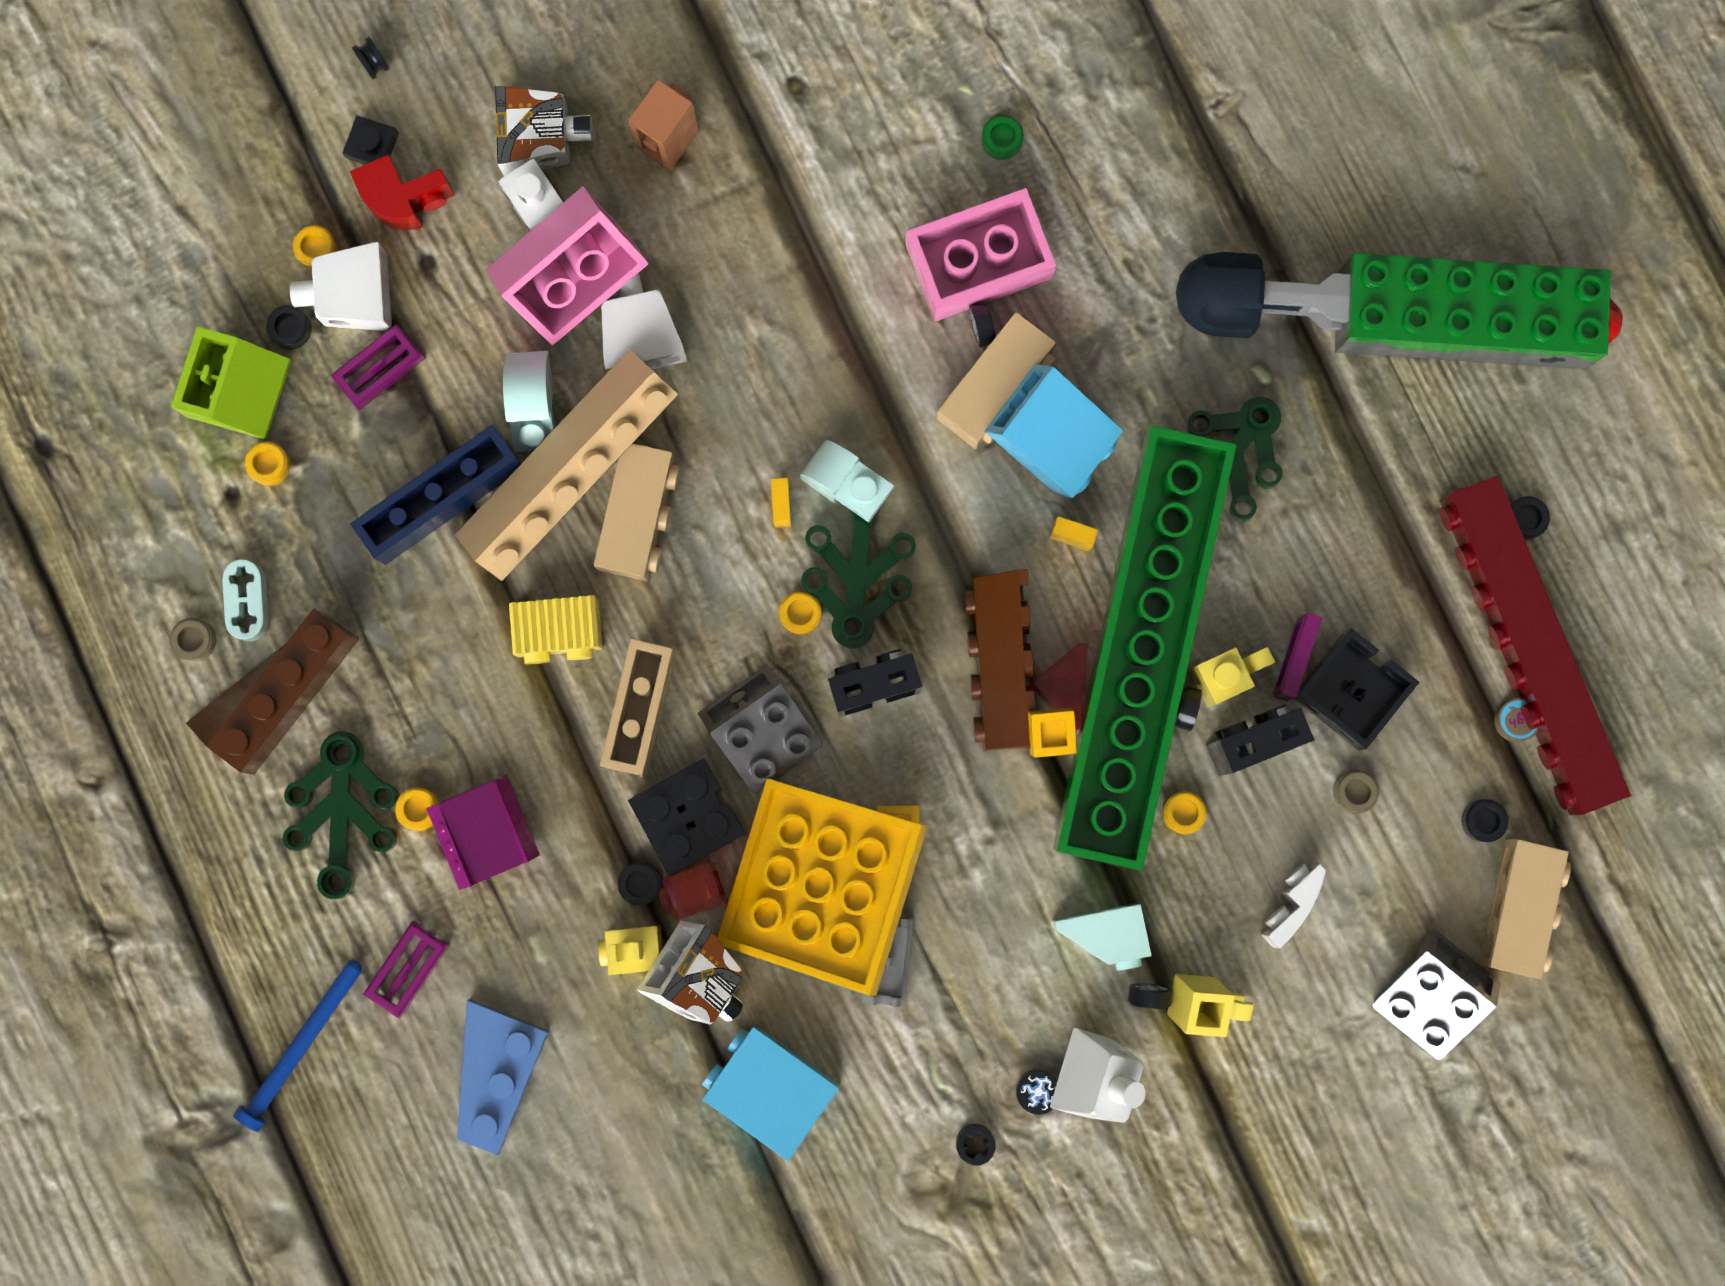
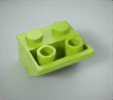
(230, 383)

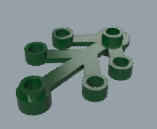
(1248, 432)
(857, 578)
(339, 807)

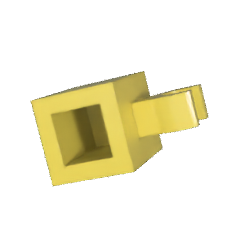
(1228, 674)
(630, 949)
(1205, 1005)

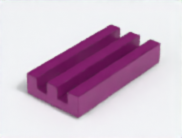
(388, 378)
(1297, 657)
(427, 939)

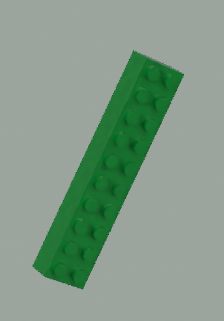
(1144, 647)

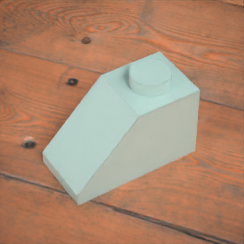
(1109, 934)

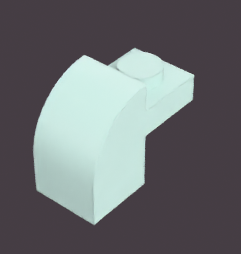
(528, 398)
(845, 479)

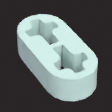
(235, 601)

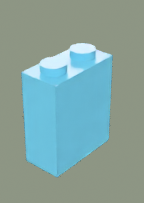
(1054, 431)
(769, 1091)

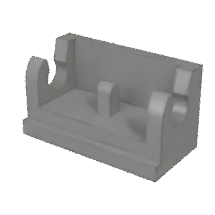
(894, 978)

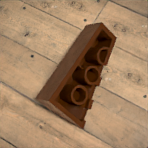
(1002, 660)
(266, 702)

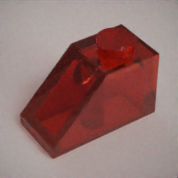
(692, 891)

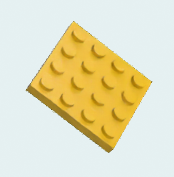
(821, 886)

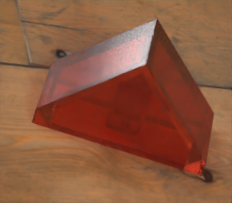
(1064, 683)

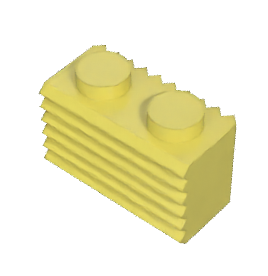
(556, 628)

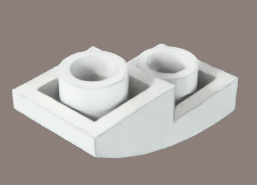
(1302, 891)

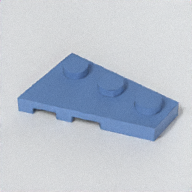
(495, 1073)

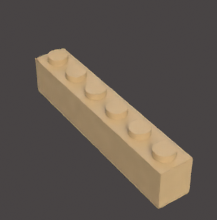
(565, 465)

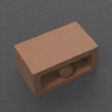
(664, 123)

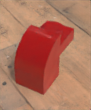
(395, 201)

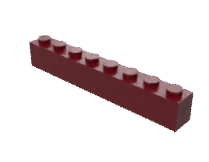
(1533, 647)

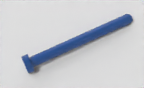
(251, 1115)

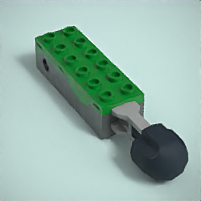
(1418, 307)

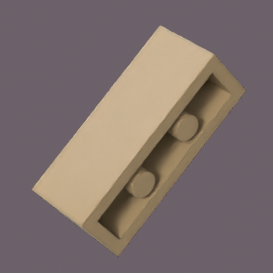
(995, 379)
(637, 512)
(638, 708)
(1525, 909)

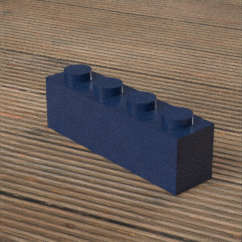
(436, 495)

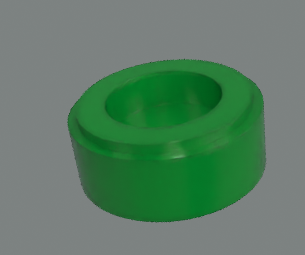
(1002, 137)

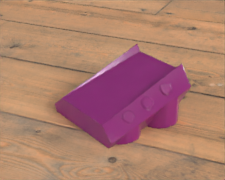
(483, 832)

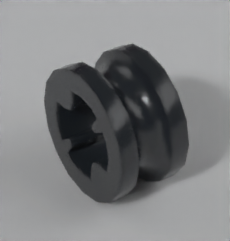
(370, 58)
(978, 1157)

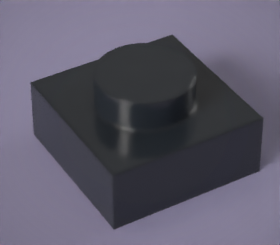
(369, 141)

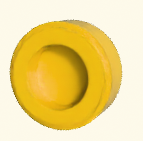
(313, 242)
(267, 463)
(800, 613)
(412, 809)
(1184, 812)

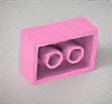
(980, 254)
(566, 266)

